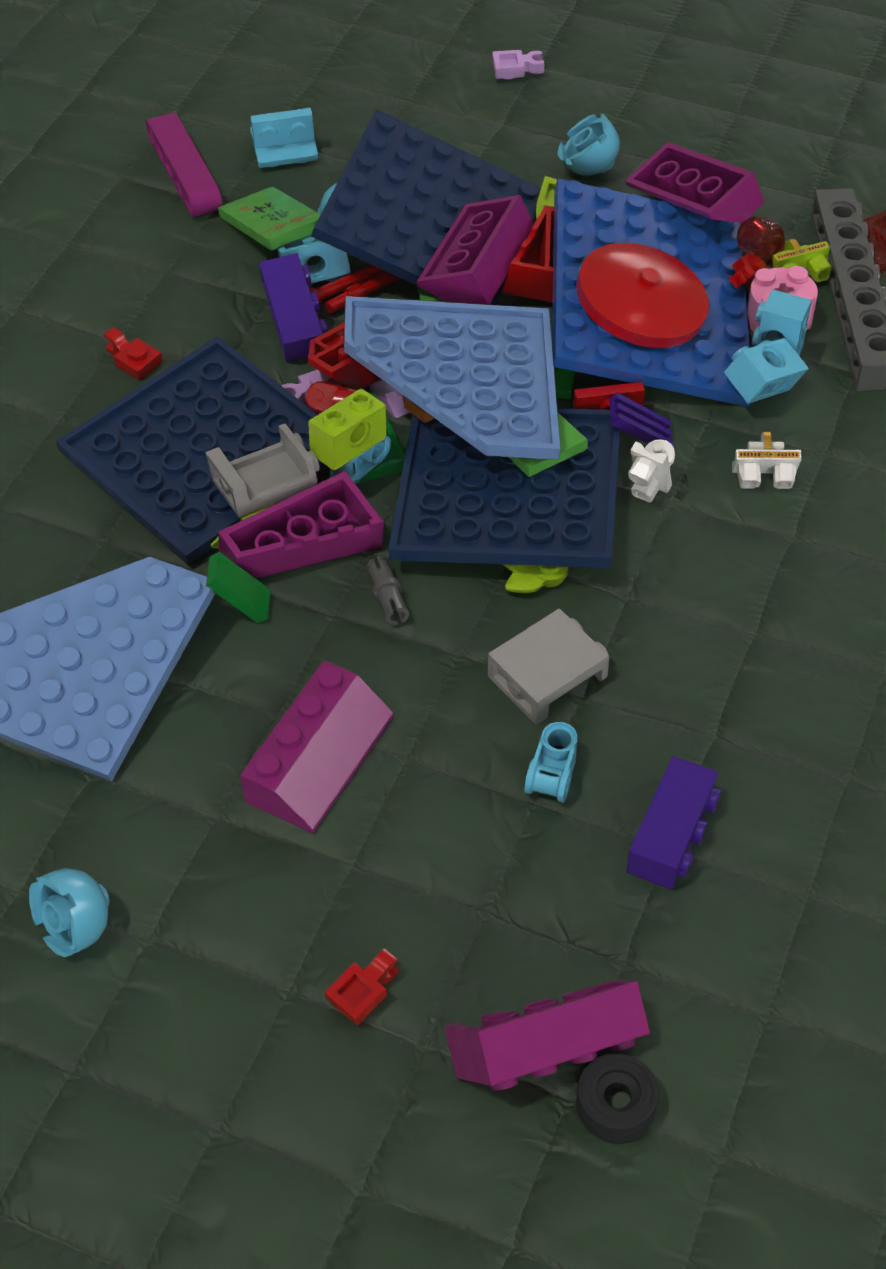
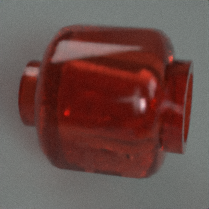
(760, 237)

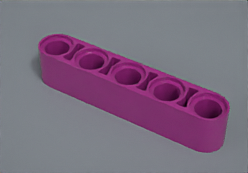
(183, 164)

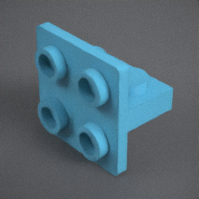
(284, 137)

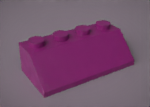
(699, 184)
(477, 251)
(315, 748)

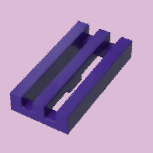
(638, 420)

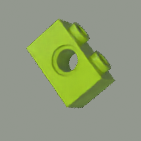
(347, 429)

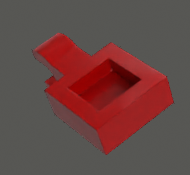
(746, 269)
(134, 357)
(360, 990)

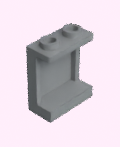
(264, 475)
(546, 663)

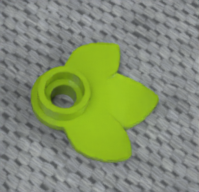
(532, 578)

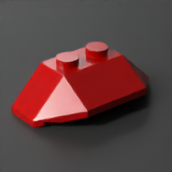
(328, 356)

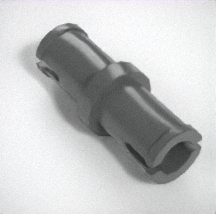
(387, 590)

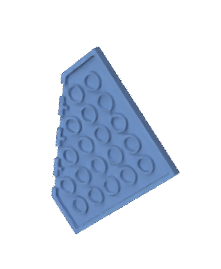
(465, 365)
(94, 660)

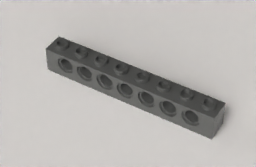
(854, 284)

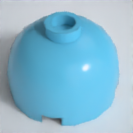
(591, 146)
(70, 908)

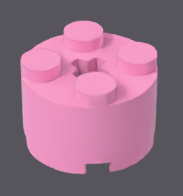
(787, 280)

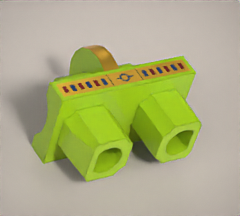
(812, 258)

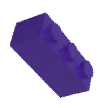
(292, 304)
(674, 823)

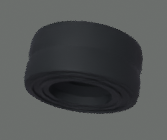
(612, 1123)

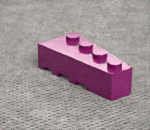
(304, 529)
(548, 1034)

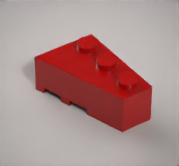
(532, 269)

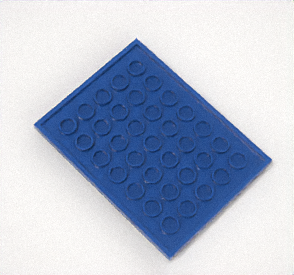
(597, 216)

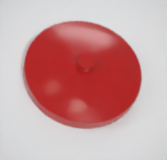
(642, 295)

